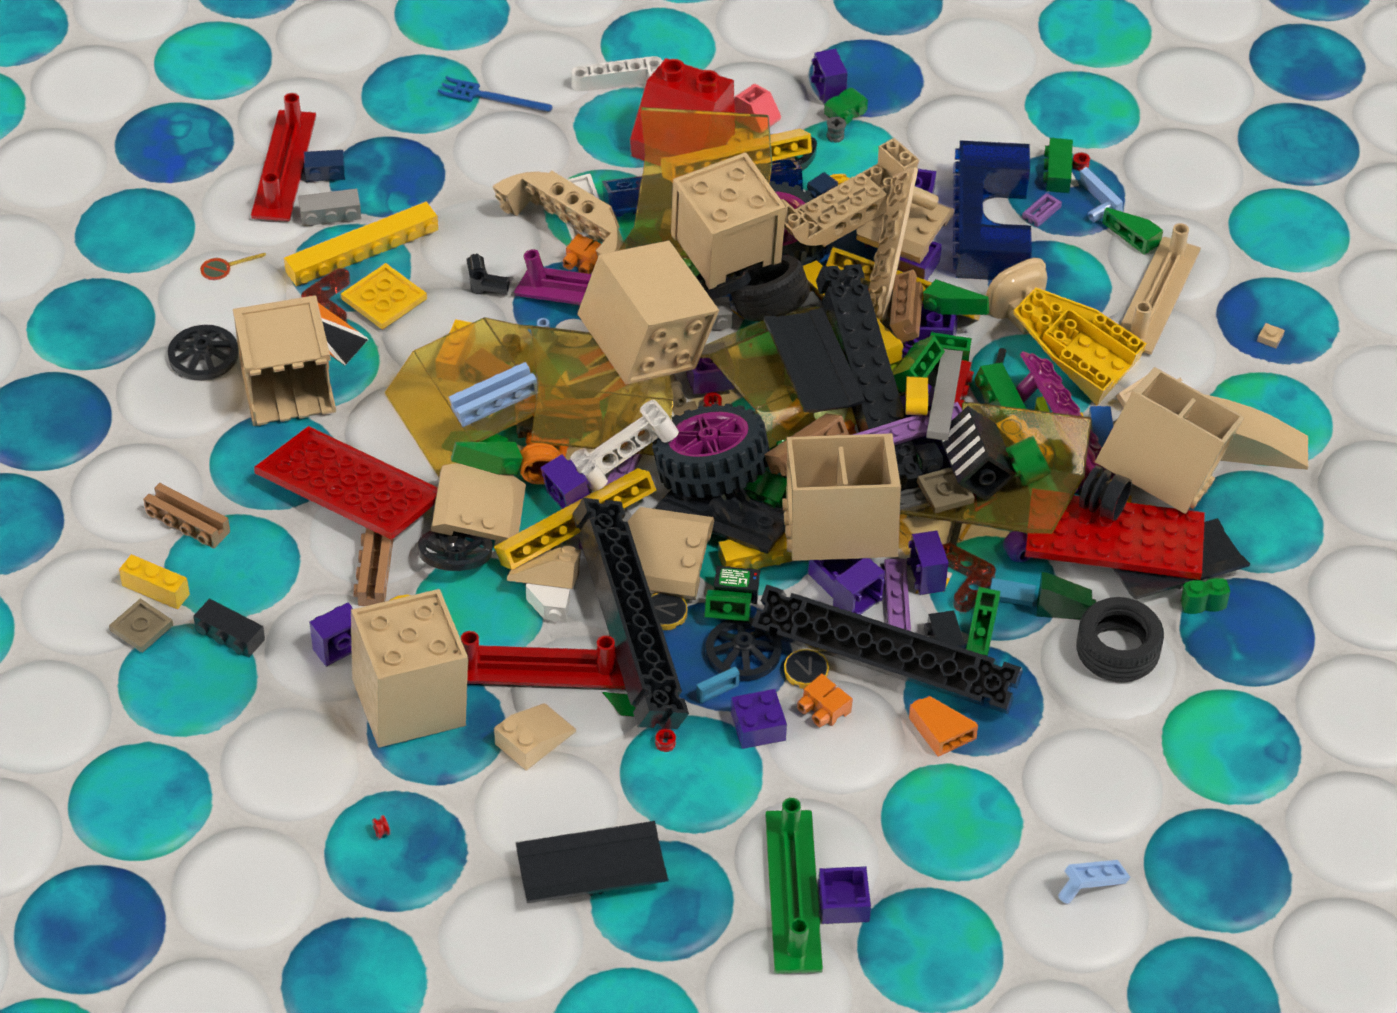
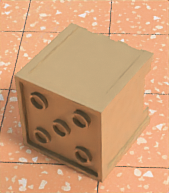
(727, 218)
(284, 360)

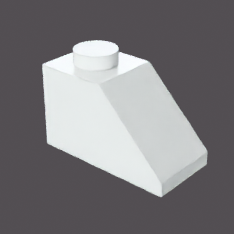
(549, 601)

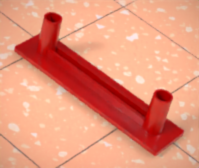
(284, 162)
(543, 665)

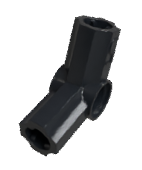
(481, 281)

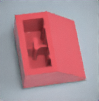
(757, 101)

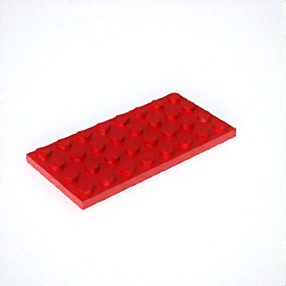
(348, 482)
(1139, 540)

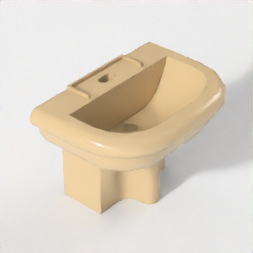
(1013, 286)

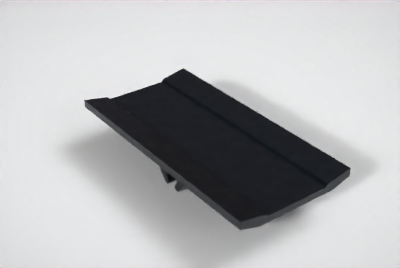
(814, 361)
(734, 517)
(1218, 558)
(591, 862)

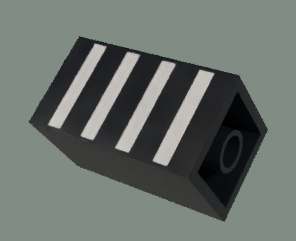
(978, 454)

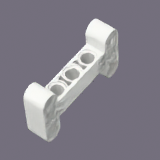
(654, 422)

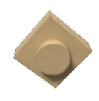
(1270, 335)

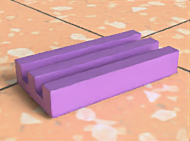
(1044, 211)

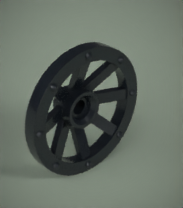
(202, 349)
(454, 555)
(743, 646)

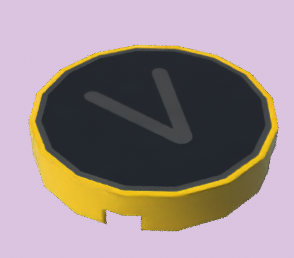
(670, 610)
(804, 667)

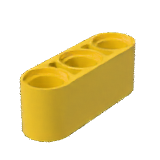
(917, 396)

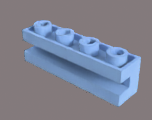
(493, 394)

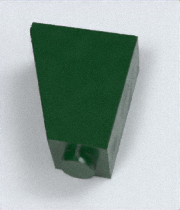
(1062, 598)

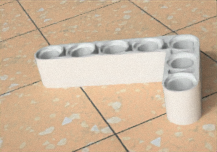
(614, 73)

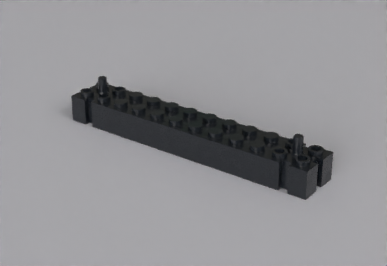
(860, 338)
(630, 614)
(887, 649)

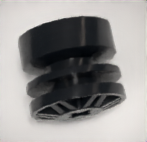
(1109, 494)

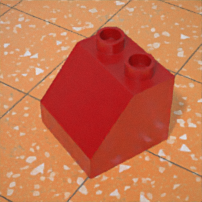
(682, 88)

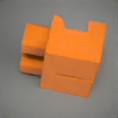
(582, 254)
(825, 701)

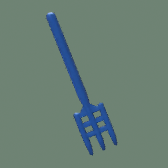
(475, 92)

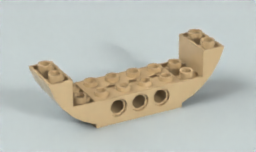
(565, 200)
(851, 202)

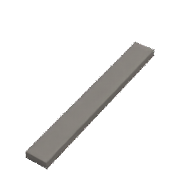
(944, 395)

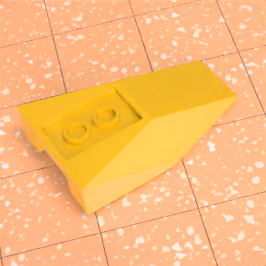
(1080, 341)

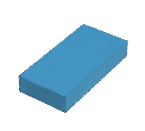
(1014, 592)
(717, 685)

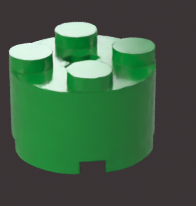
(1028, 460)

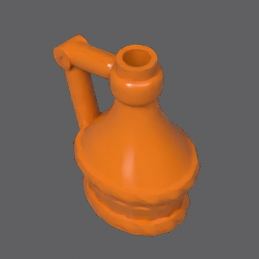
(535, 456)

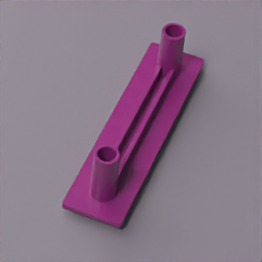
(551, 283)
(1058, 398)

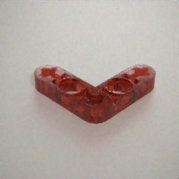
(337, 281)
(974, 575)

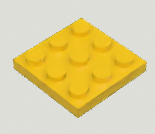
(384, 296)

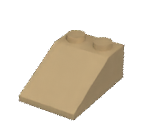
(551, 568)
(532, 734)

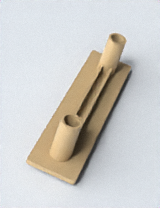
(891, 238)
(1161, 287)

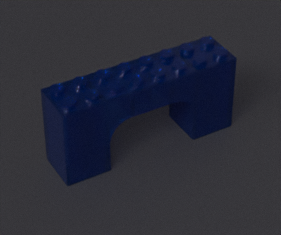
(984, 173)

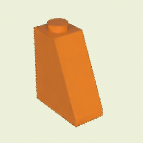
(941, 725)

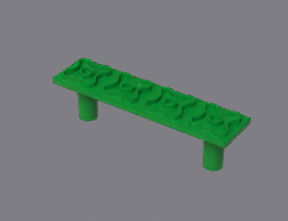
(793, 889)

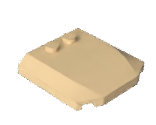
(919, 232)
(477, 503)
(671, 549)

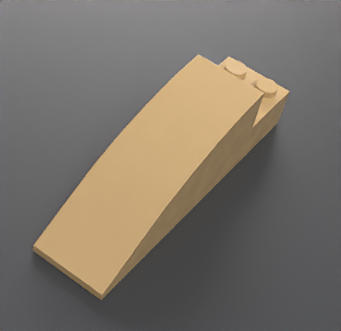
(1265, 440)

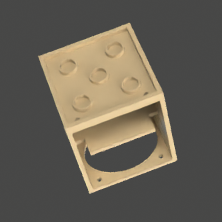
(647, 312)
(1169, 440)
(842, 497)
(409, 667)

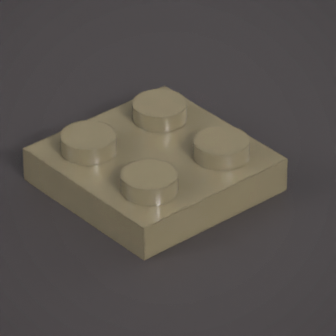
(944, 491)
(141, 625)

